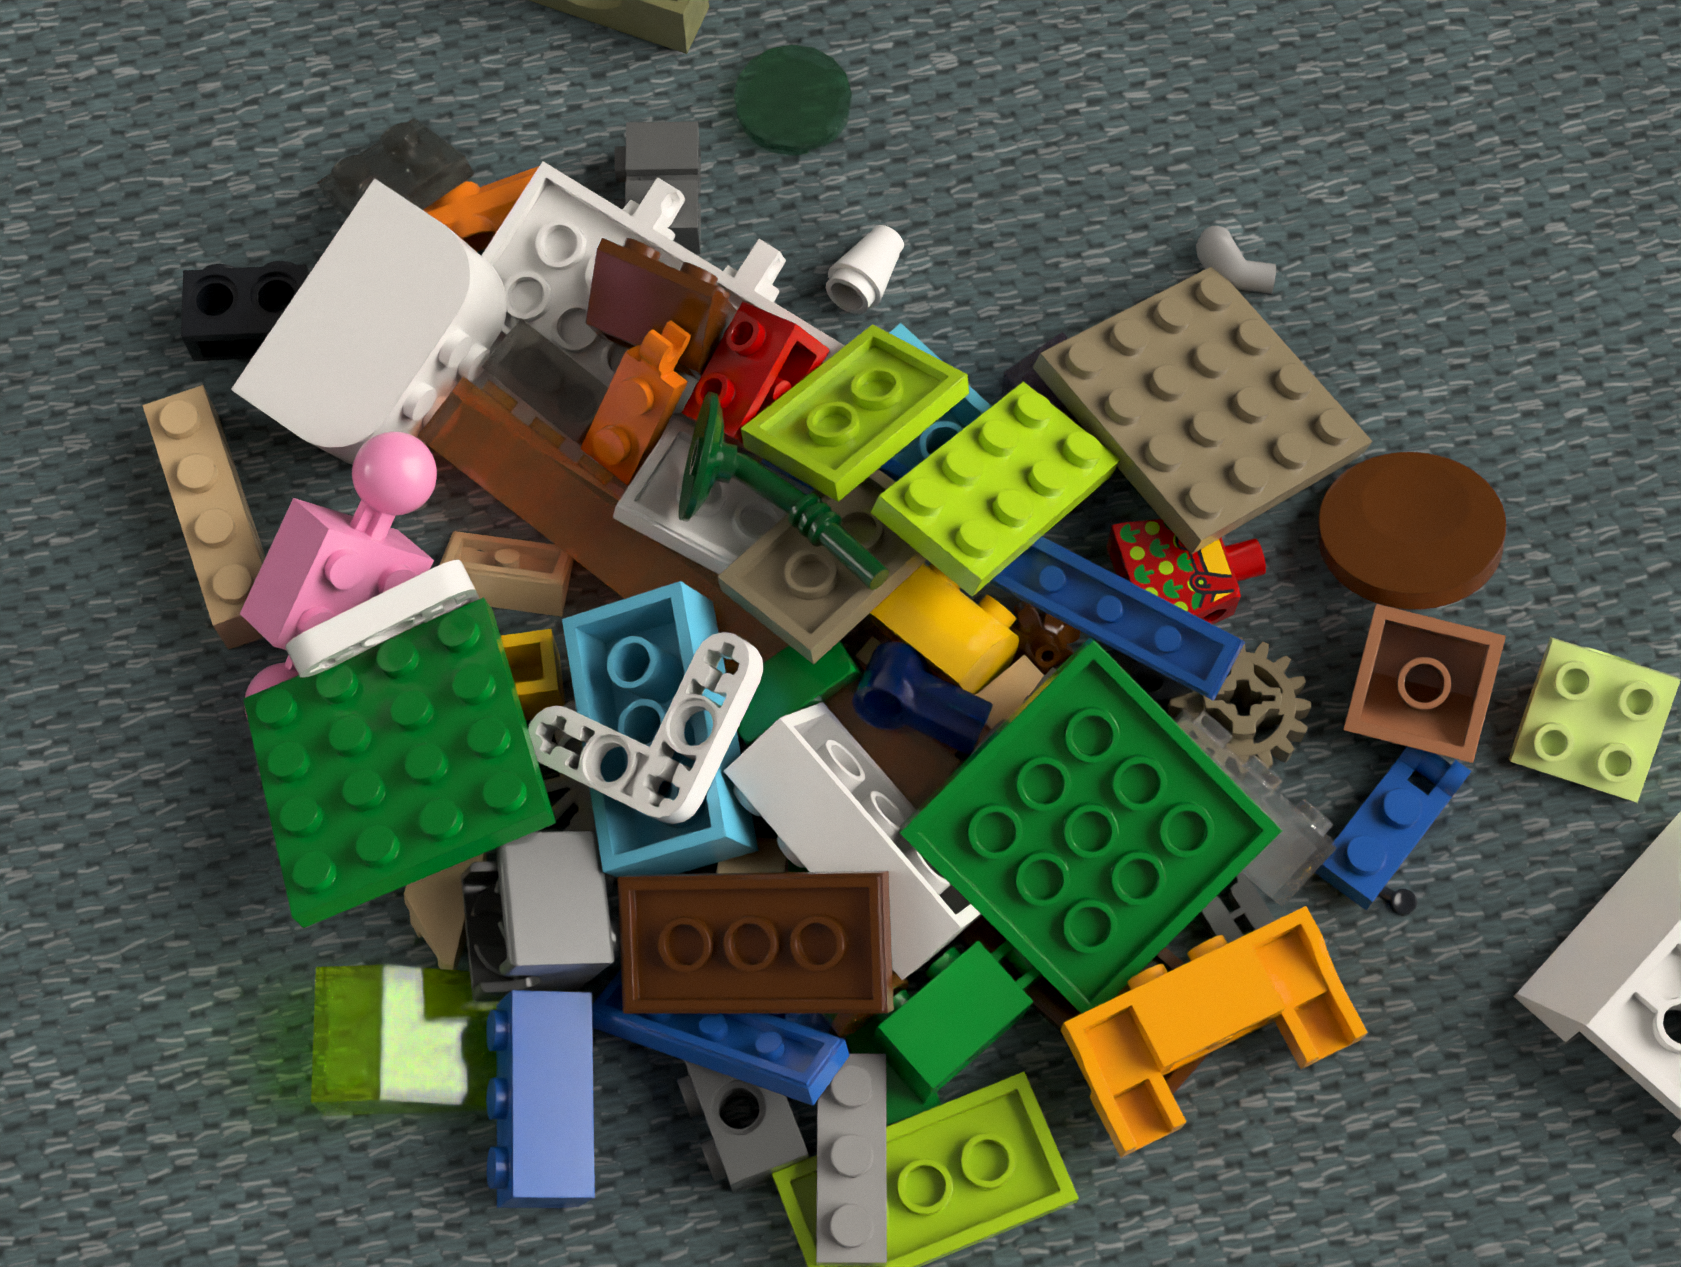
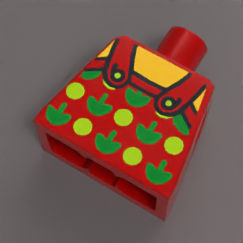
(1196, 582)

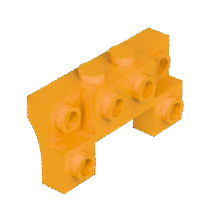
(1201, 1006)

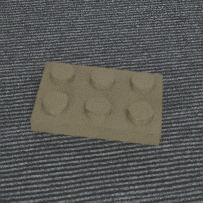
(804, 588)

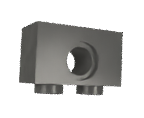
(749, 1153)

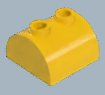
(955, 635)

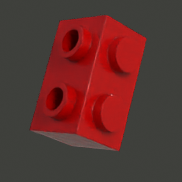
(754, 367)

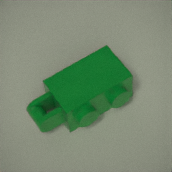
(954, 1015)

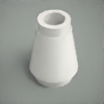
(864, 270)

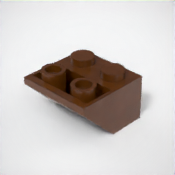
(641, 294)

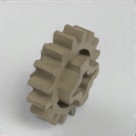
(1265, 706)

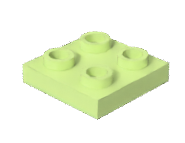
(1594, 719)

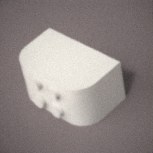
(377, 329)

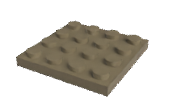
(1202, 407)

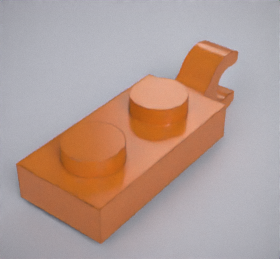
(638, 403)

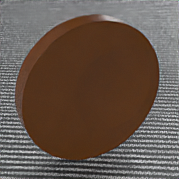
(1411, 530)

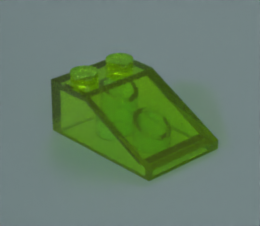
(399, 1041)

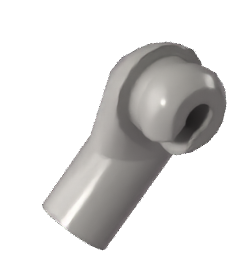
(1219, 251)

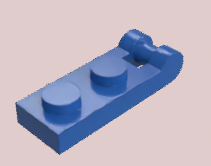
(1390, 825)

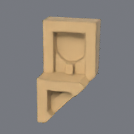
(438, 912)

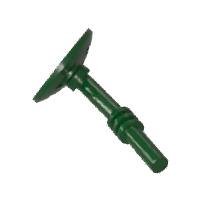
(715, 460)

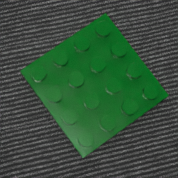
(396, 763)
(1089, 828)

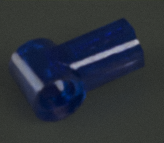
(902, 692)

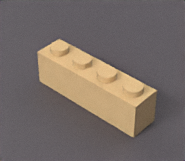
(209, 507)

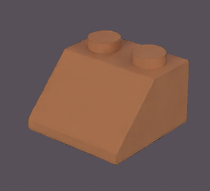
(1424, 683)

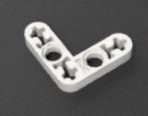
(382, 618)
(653, 764)

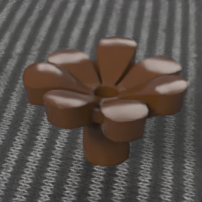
(1042, 637)

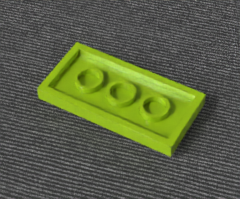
(995, 488)
(952, 1176)

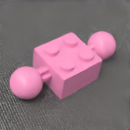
(335, 560)

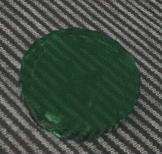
(792, 99)

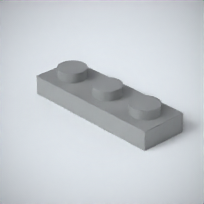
(853, 1165)

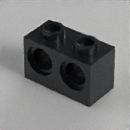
(248, 321)

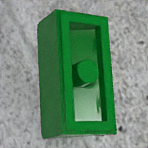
(793, 684)

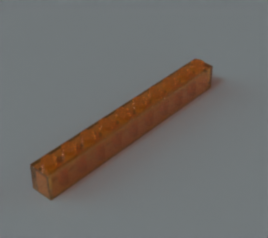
(576, 511)

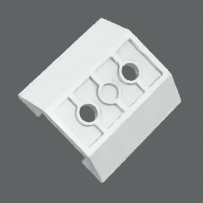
(1624, 973)

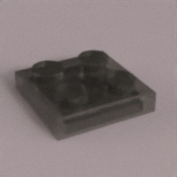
(406, 160)

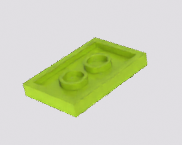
(855, 412)

